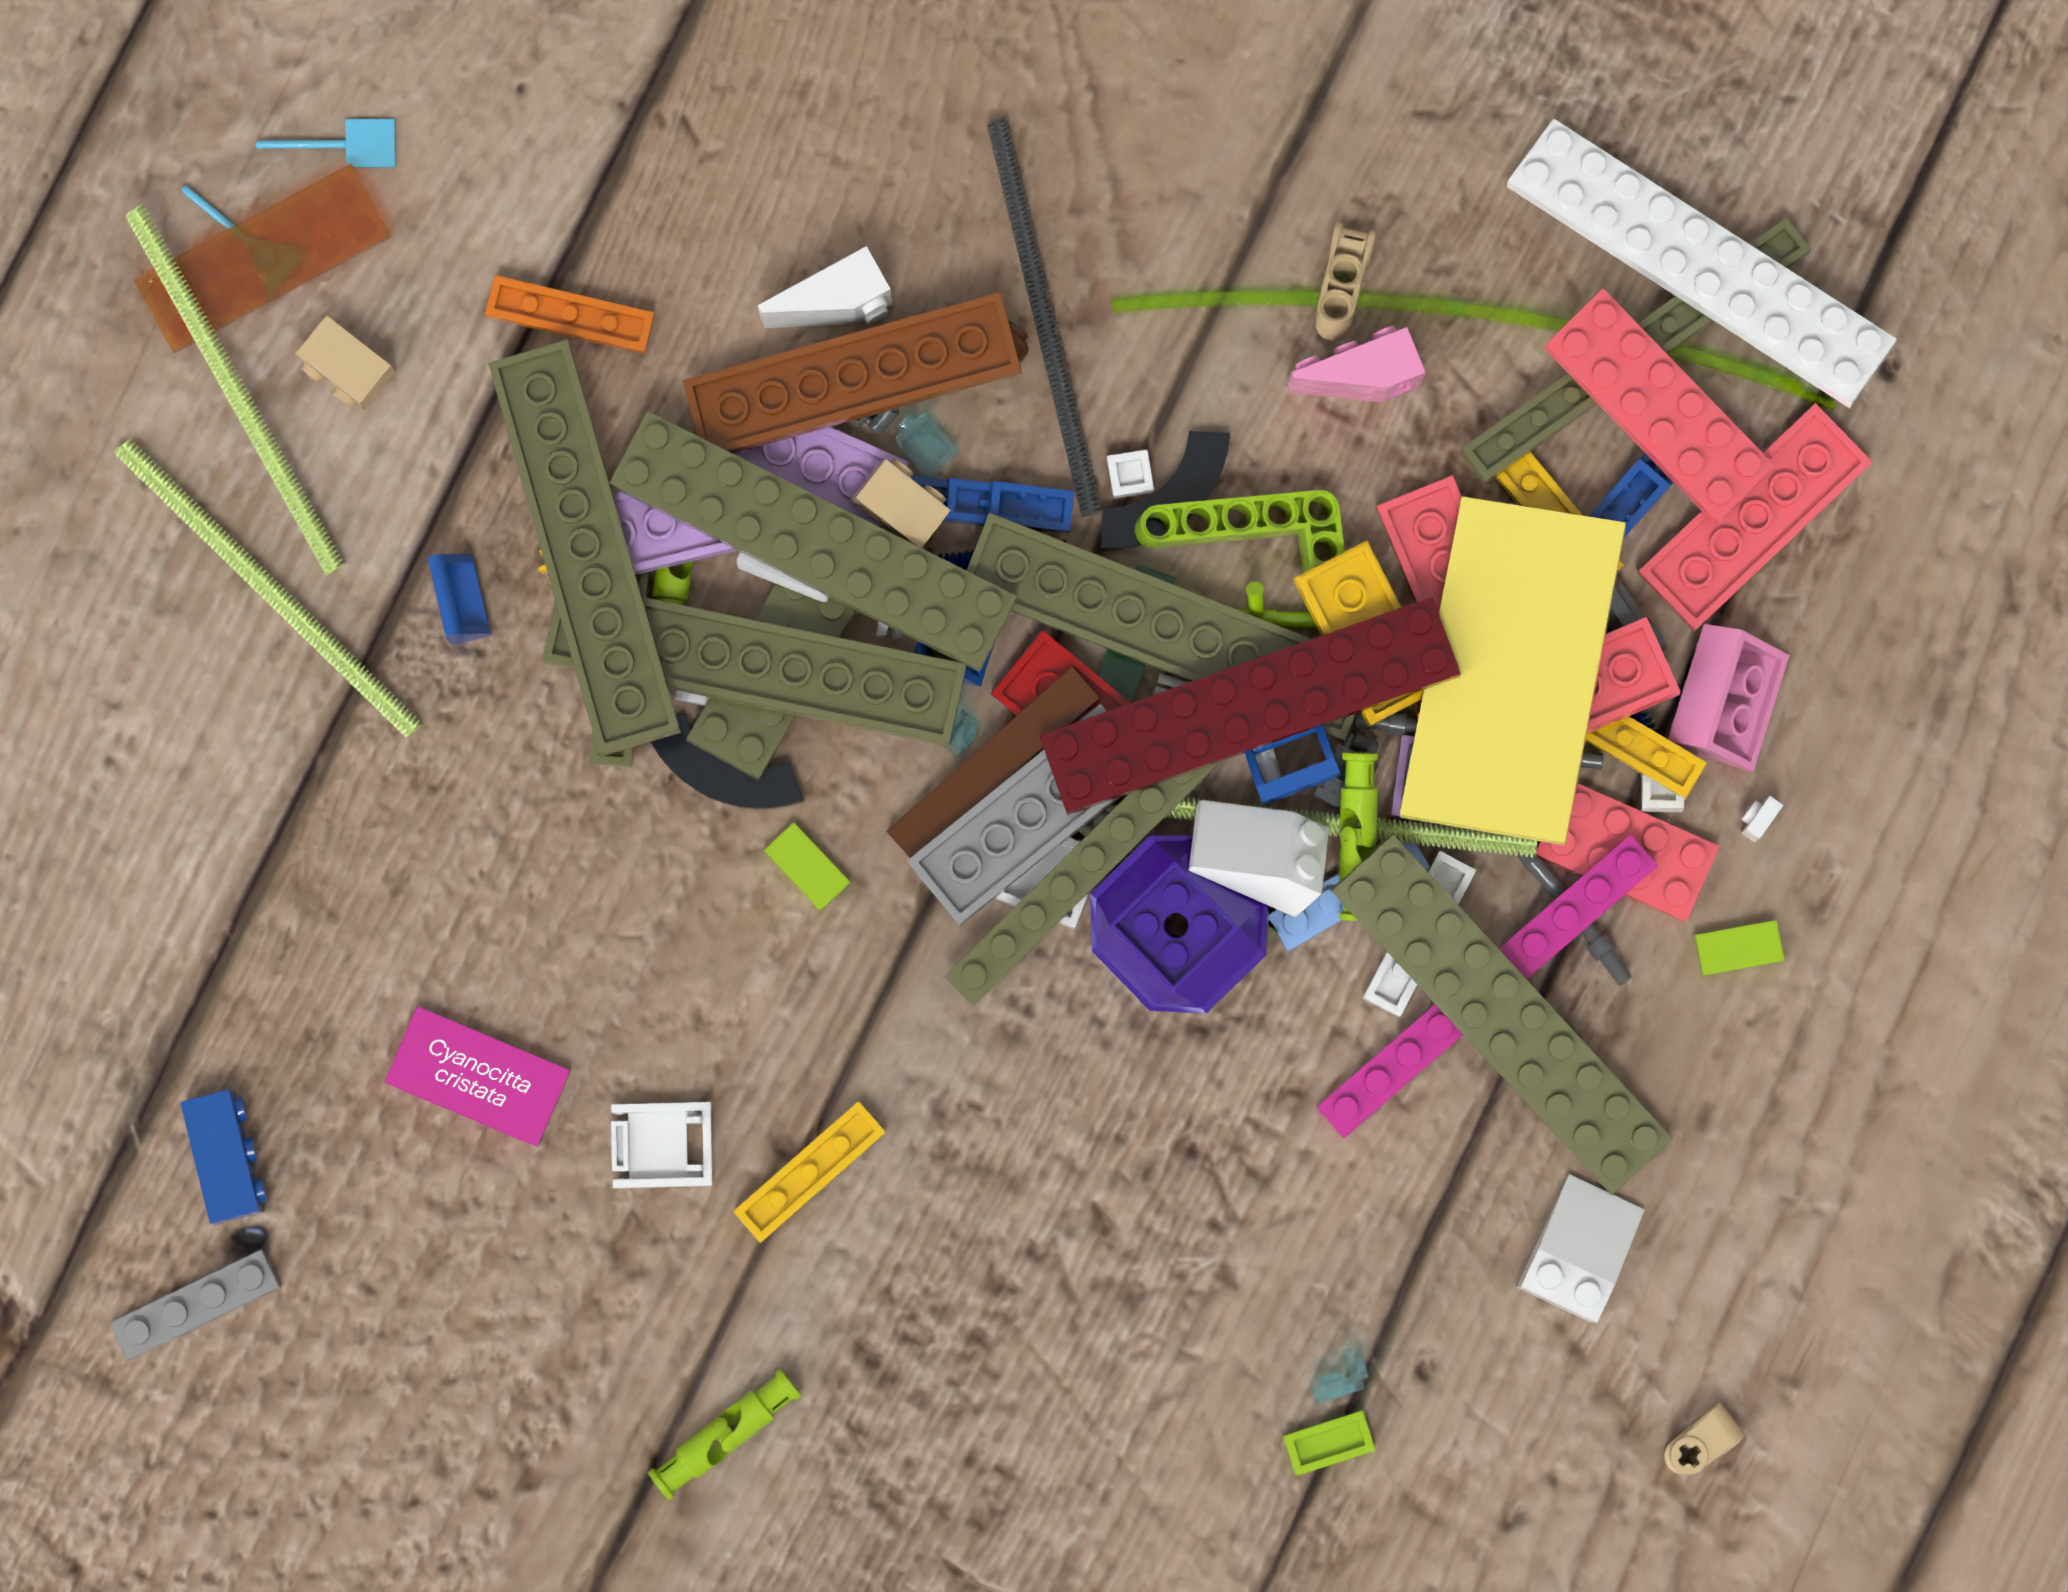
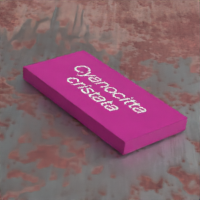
(477, 1076)

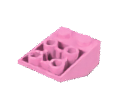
(1363, 372)

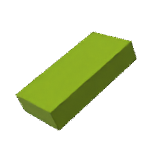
(807, 867)
(1738, 948)
(1329, 1443)

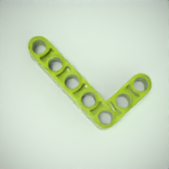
(1257, 522)

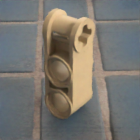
(1348, 258)

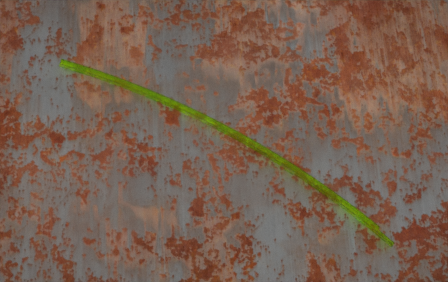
(1450, 308)

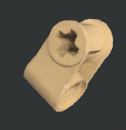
(1709, 1437)

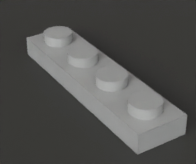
(195, 1305)

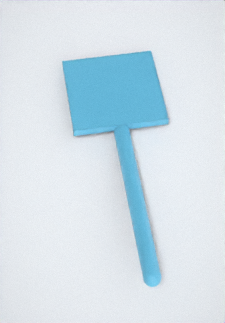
(367, 143)

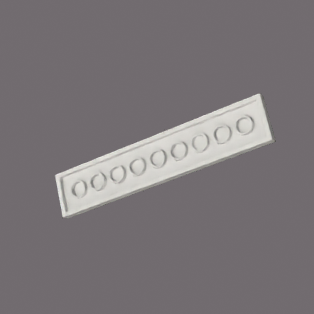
(1701, 263)

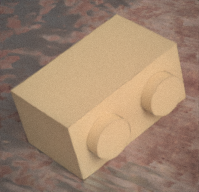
(344, 363)
(901, 503)

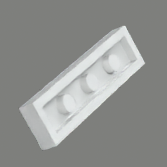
(1391, 984)

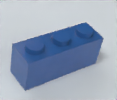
(224, 1156)

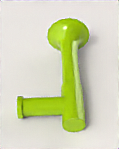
(1281, 618)

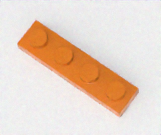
(570, 314)

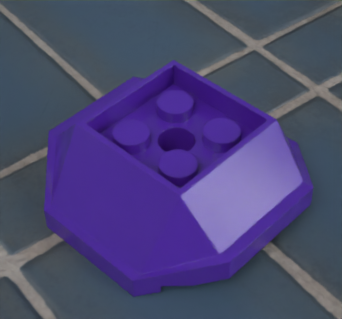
(1167, 970)

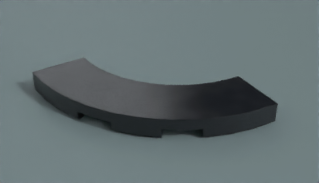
(1190, 483)
(722, 781)

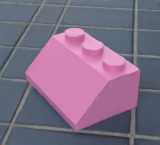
(1728, 696)

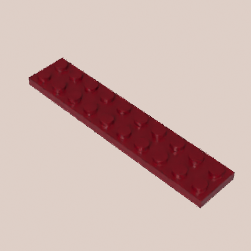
(1250, 705)

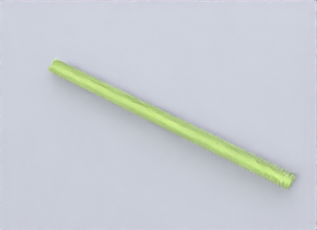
(233, 390)
(267, 588)
(1403, 831)

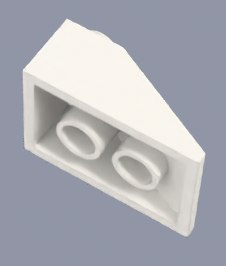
(835, 296)
(1260, 853)
(1581, 1249)

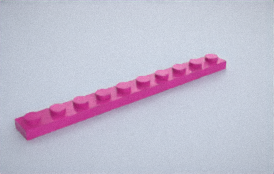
(1525, 950)

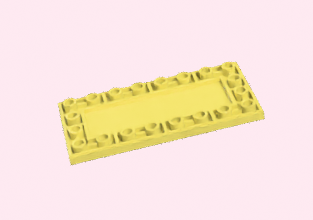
(1528, 633)

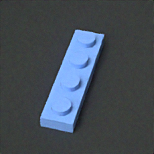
(1320, 913)

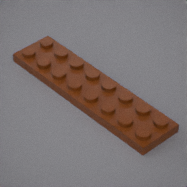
(854, 375)

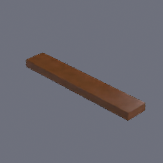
(993, 762)

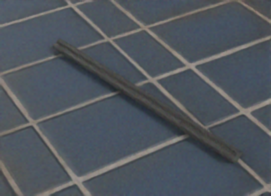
(1043, 317)

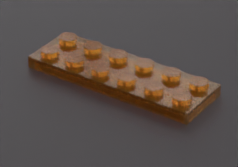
(269, 254)

